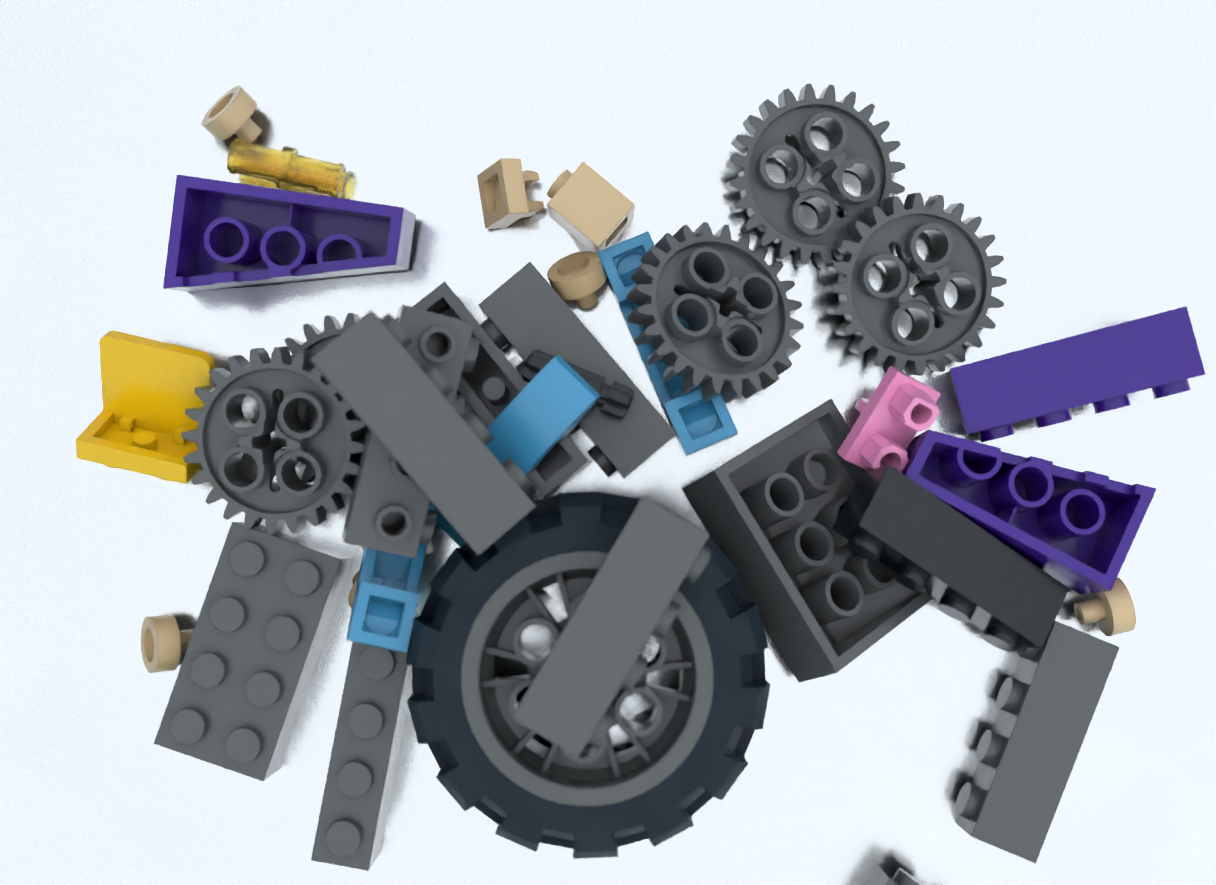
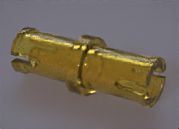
(286, 168)

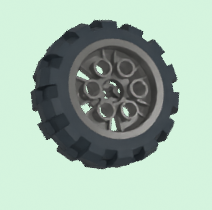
(603, 798)

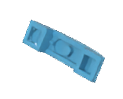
(693, 419)
(536, 421)
(386, 599)

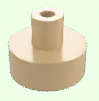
(232, 116)
(578, 278)
(1109, 609)
(163, 643)

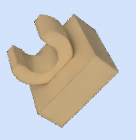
(504, 193)

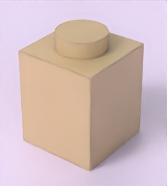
(589, 207)

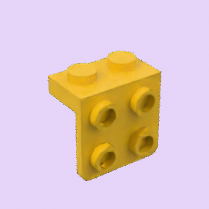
(144, 406)

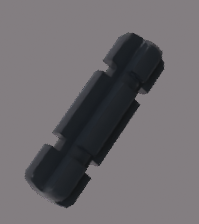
(614, 399)

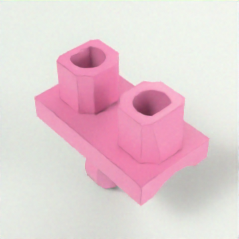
(890, 421)

